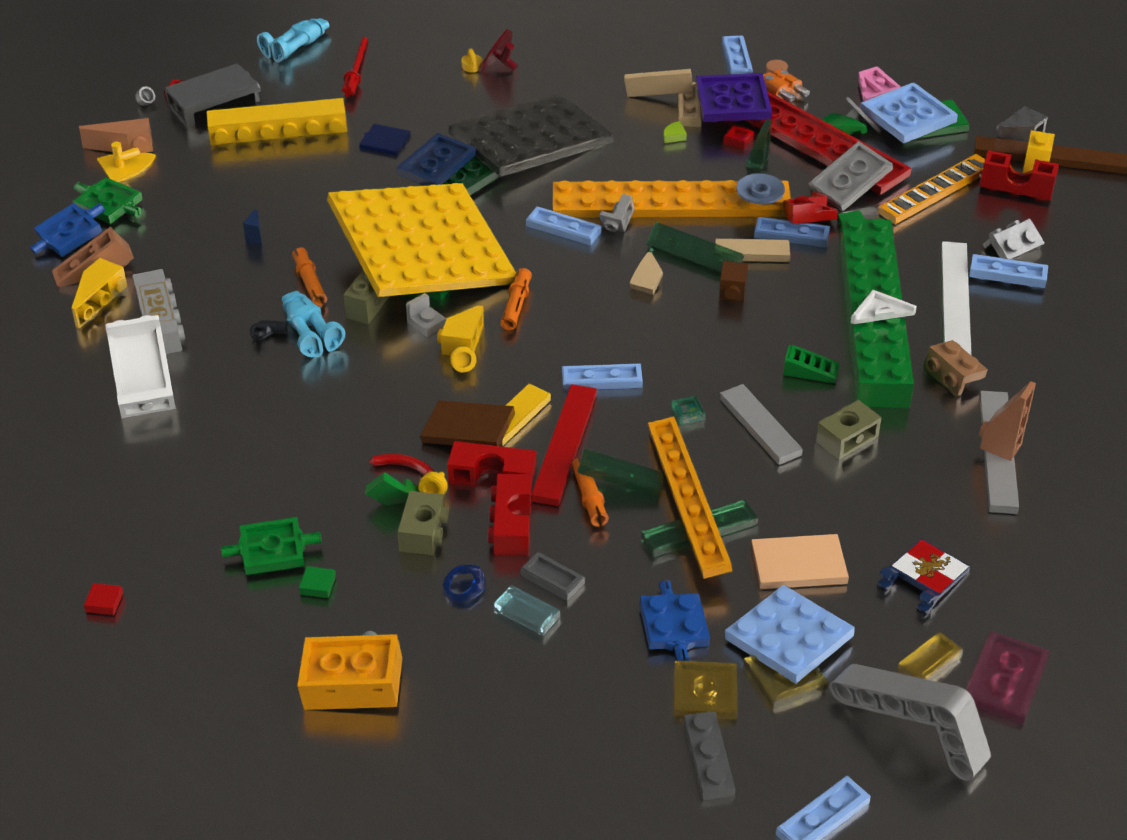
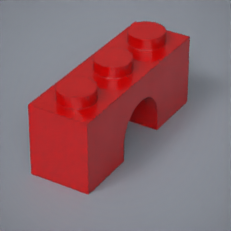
(1000, 175)
(472, 460)
(510, 530)

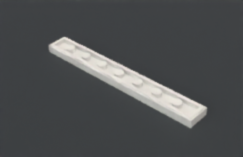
(955, 294)

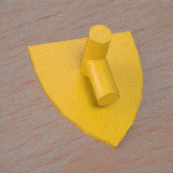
(125, 164)

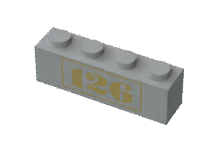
(154, 299)

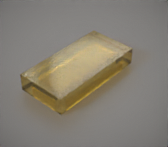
(931, 658)

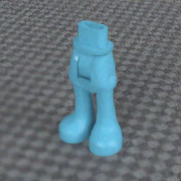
(299, 34)
(303, 313)

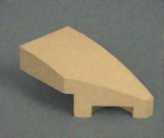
(647, 275)

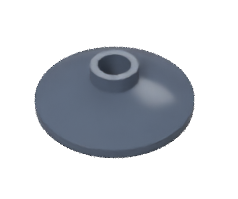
(760, 188)

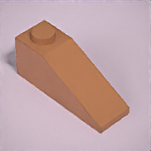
(129, 133)
(106, 246)
(1007, 426)

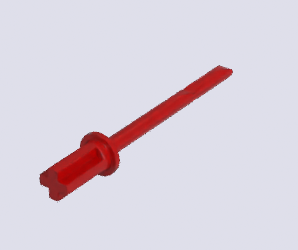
(352, 77)

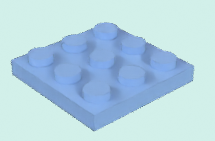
(908, 112)
(789, 633)

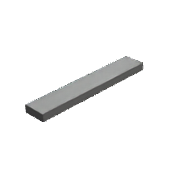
(999, 471)

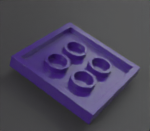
(733, 97)

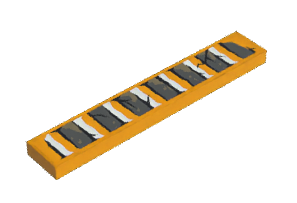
(932, 189)

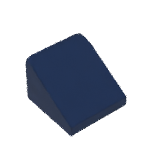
(252, 229)

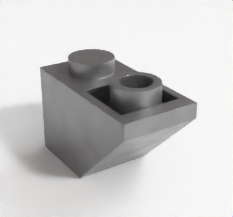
(1020, 124)

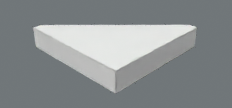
(881, 307)

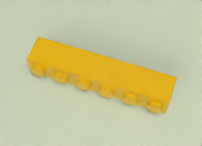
(276, 121)

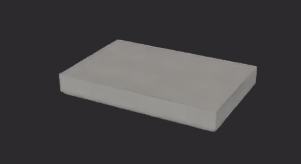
(851, 175)

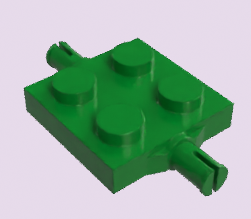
(112, 196)
(271, 545)

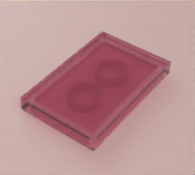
(1007, 676)

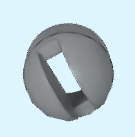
(145, 96)

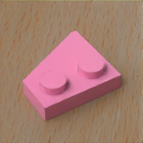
(874, 83)

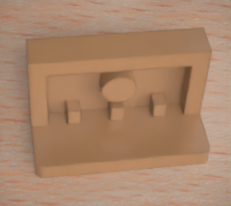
(953, 366)

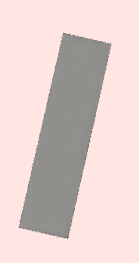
(761, 424)

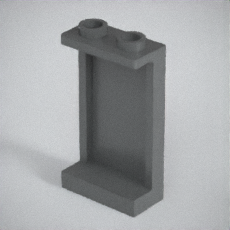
(210, 90)

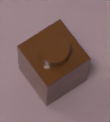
(733, 281)

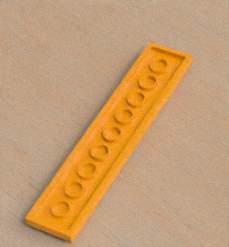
(661, 199)

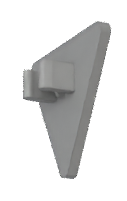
(857, 113)

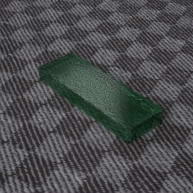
(621, 472)

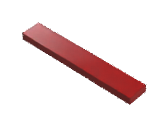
(564, 445)

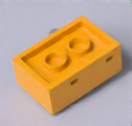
(350, 672)

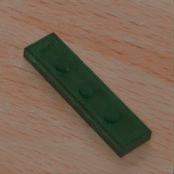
(691, 248)
(673, 535)

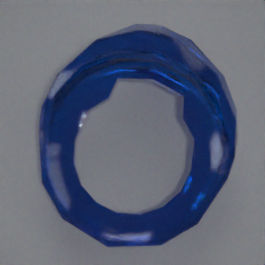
(476, 588)

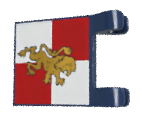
(926, 569)

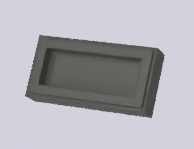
(552, 576)

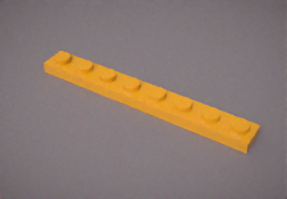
(690, 498)

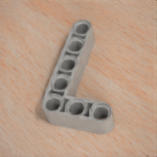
(924, 702)

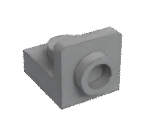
(621, 215)
(424, 317)

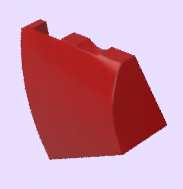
(809, 209)

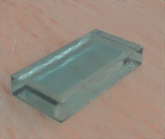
(527, 610)

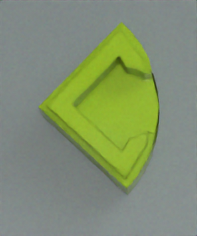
(674, 133)

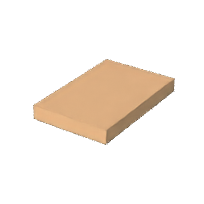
(799, 561)

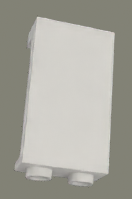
(140, 366)

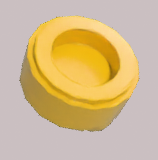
(471, 61)
(463, 359)
(433, 483)

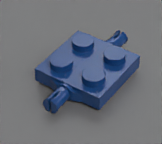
(67, 229)
(674, 621)

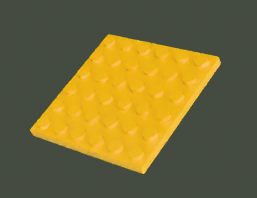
(421, 239)

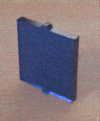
(384, 139)

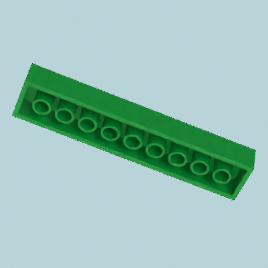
(877, 347)

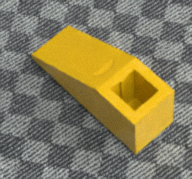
(96, 289)

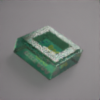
(688, 410)

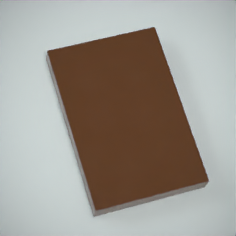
(467, 423)

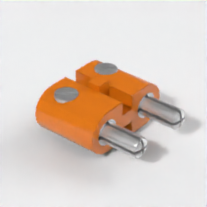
(784, 85)

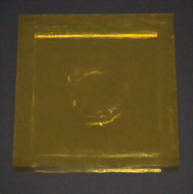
(705, 688)
(778, 688)

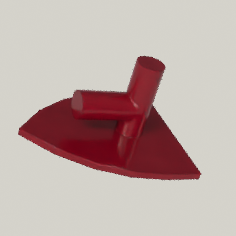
(501, 51)

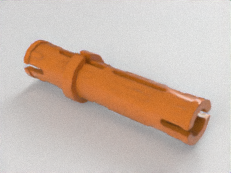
(307, 271)
(518, 292)
(592, 498)

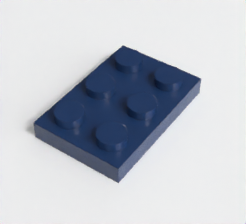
(436, 161)

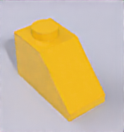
(1038, 148)
(461, 330)

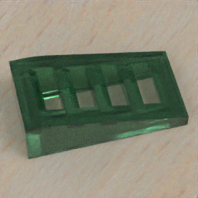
(760, 151)

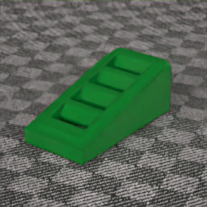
(803, 364)

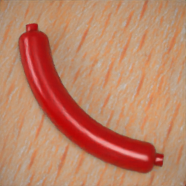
(400, 459)

